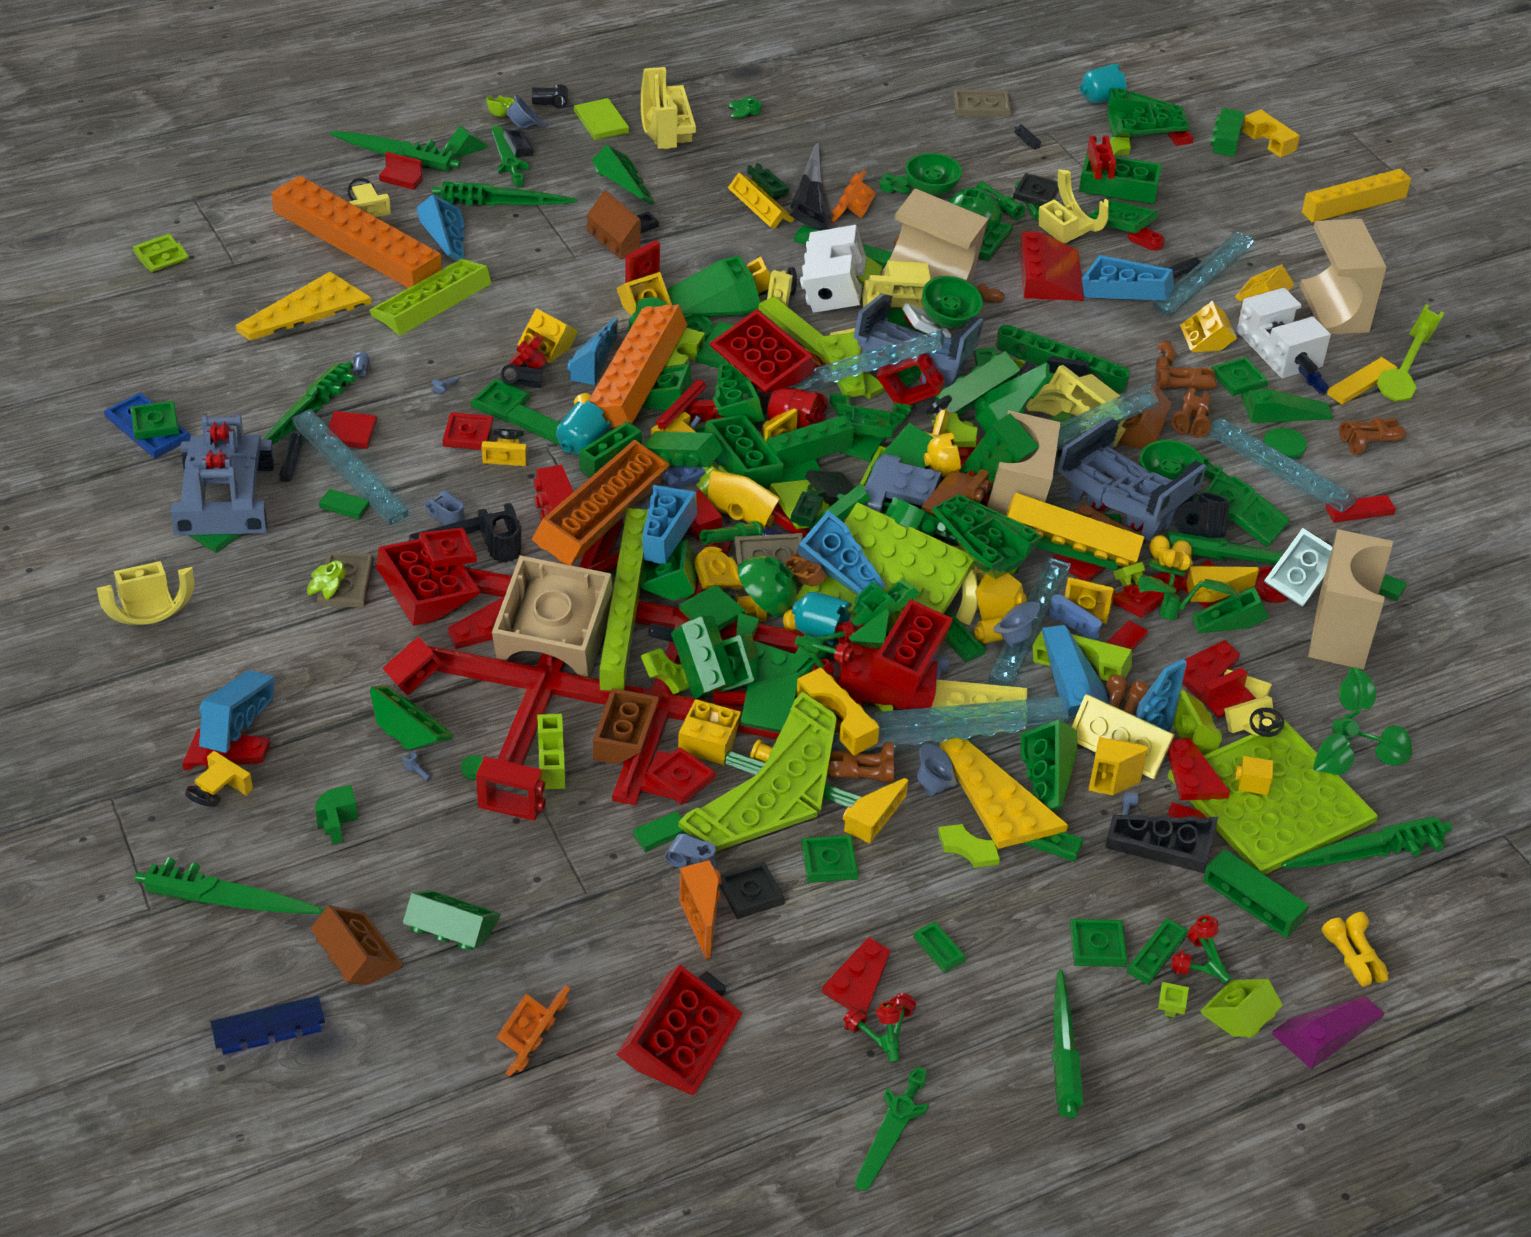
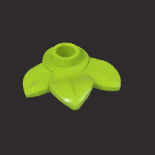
(326, 579)

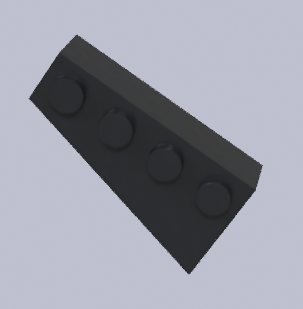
(1164, 839)

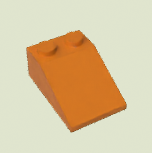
(700, 900)

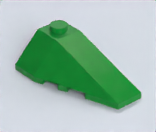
(622, 171)
(736, 394)
(1010, 396)

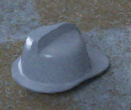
(523, 115)
(1018, 624)
(935, 769)

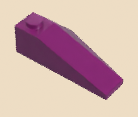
(1326, 1030)

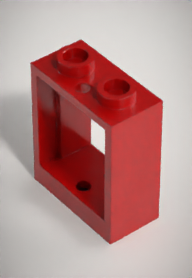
(897, 390)
(513, 775)

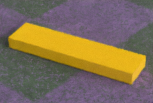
(1359, 381)

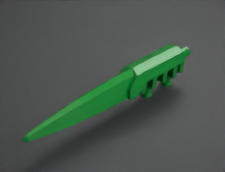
(429, 154)
(496, 195)
(317, 393)
(1220, 549)
(1404, 835)
(209, 889)
(1064, 1055)

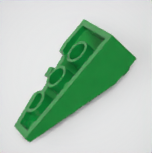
(669, 387)
(1278, 406)
(1049, 760)

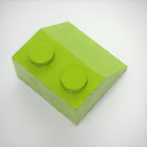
(1196, 723)
(1243, 1007)

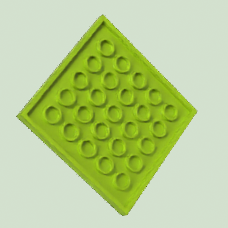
(903, 553)
(1296, 816)

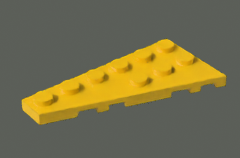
(307, 304)

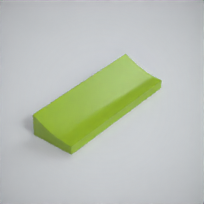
(432, 295)

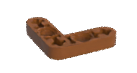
(805, 570)

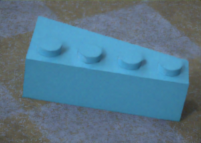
(1127, 280)
(667, 521)
(233, 708)

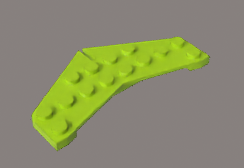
(782, 792)

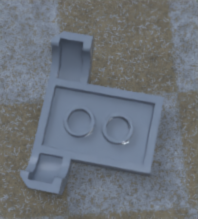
(894, 479)

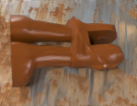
(1188, 377)
(1193, 406)
(1377, 429)
(1117, 688)
(845, 764)

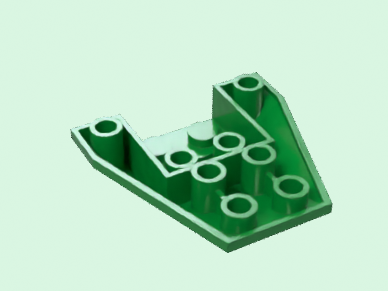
(1142, 116)
(717, 290)
(988, 537)

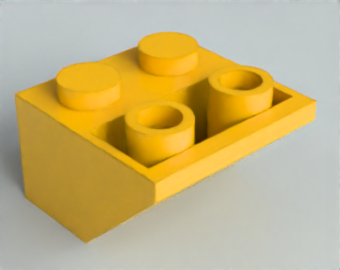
(1208, 329)
(556, 334)
(709, 731)
(1116, 766)

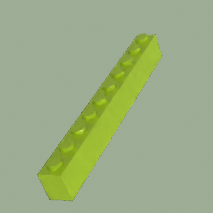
(624, 603)

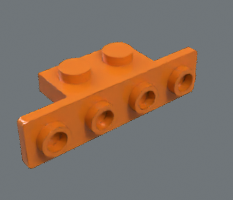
(856, 199)
(526, 1024)

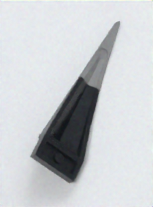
(809, 202)

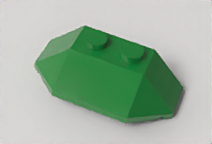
(406, 720)

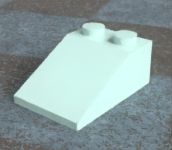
(1301, 568)

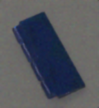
(276, 1020)

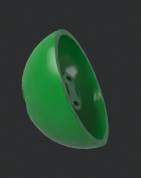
(933, 173)
(979, 202)
(951, 301)
(1168, 457)
(769, 584)

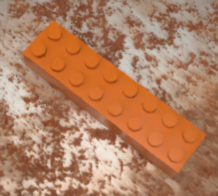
(638, 363)

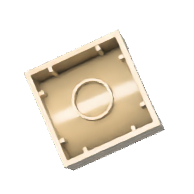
(939, 235)
(1348, 290)
(1031, 476)
(1350, 599)
(554, 612)

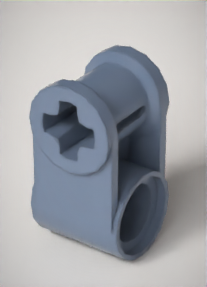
(445, 508)
(690, 851)

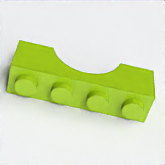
(1105, 657)

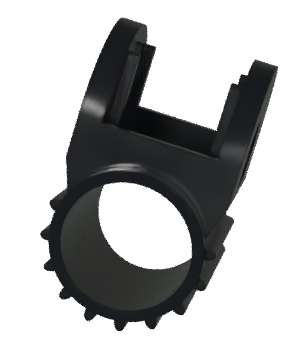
(1209, 518)
(504, 545)

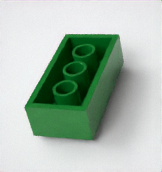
(1132, 180)
(1003, 442)
(745, 450)

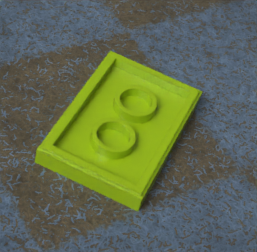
(601, 119)
(789, 494)

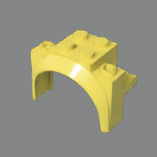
(661, 122)
(901, 280)
(1073, 395)

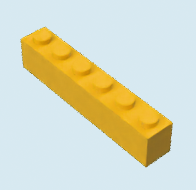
(1356, 195)
(1076, 530)

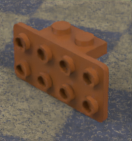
(959, 483)

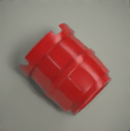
(808, 405)

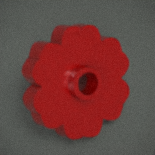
(530, 353)

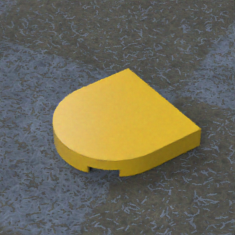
(716, 568)

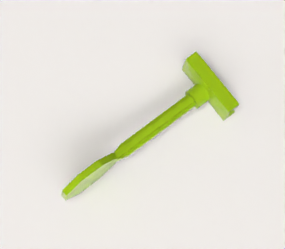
(1397, 383)

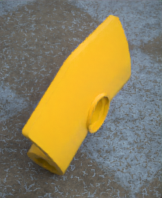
(741, 498)

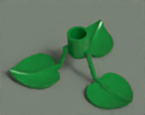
(1171, 601)
(1334, 754)

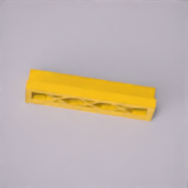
(759, 201)

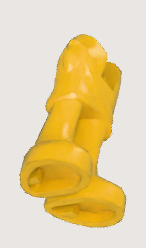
(1178, 556)
(1365, 963)

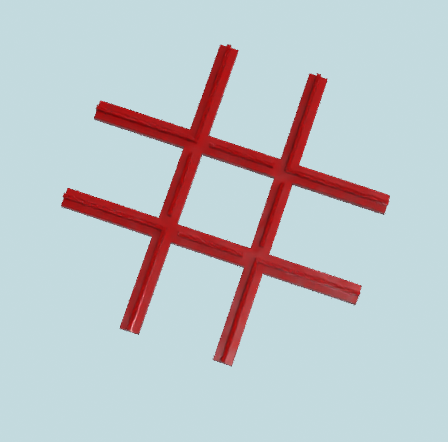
(549, 680)

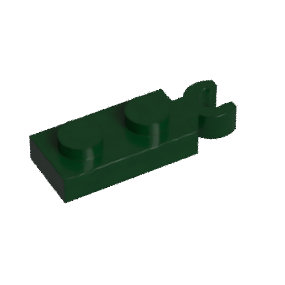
(767, 181)
(807, 507)

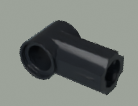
(549, 96)
(524, 376)

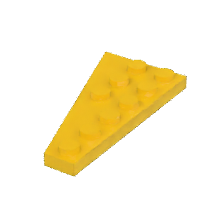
(1000, 801)

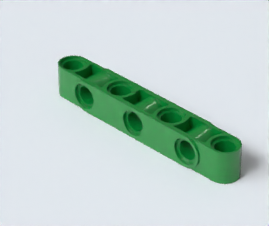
(1038, 349)

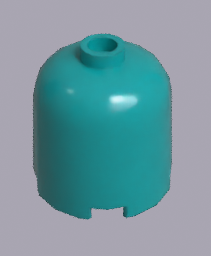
(1098, 81)
(581, 427)
(820, 615)

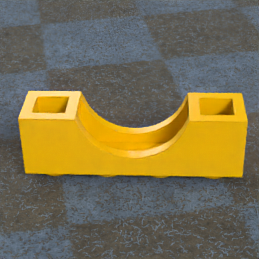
(857, 729)

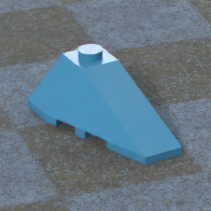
(444, 224)
(592, 355)
(839, 554)
(1071, 669)
(1161, 699)

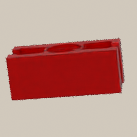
(1101, 157)

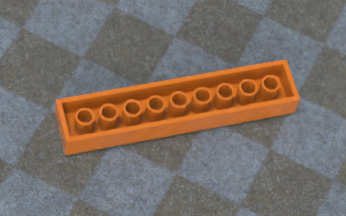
(355, 232)
(600, 503)

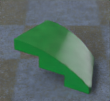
(874, 600)
(769, 702)

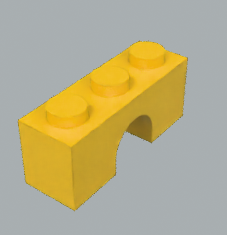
(1262, 125)

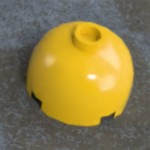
(942, 455)

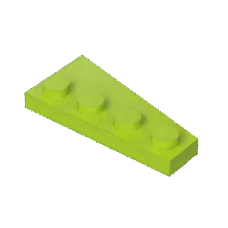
(838, 348)

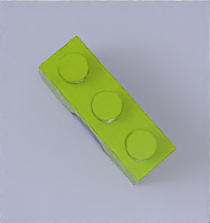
(686, 348)
(551, 750)

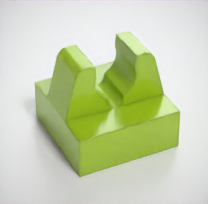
(1133, 571)
(1173, 999)

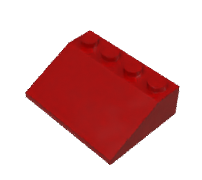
(1049, 268)
(764, 353)
(420, 589)
(680, 1031)

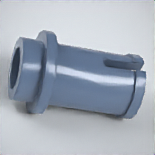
(361, 361)

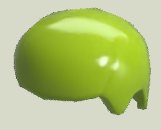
(499, 106)

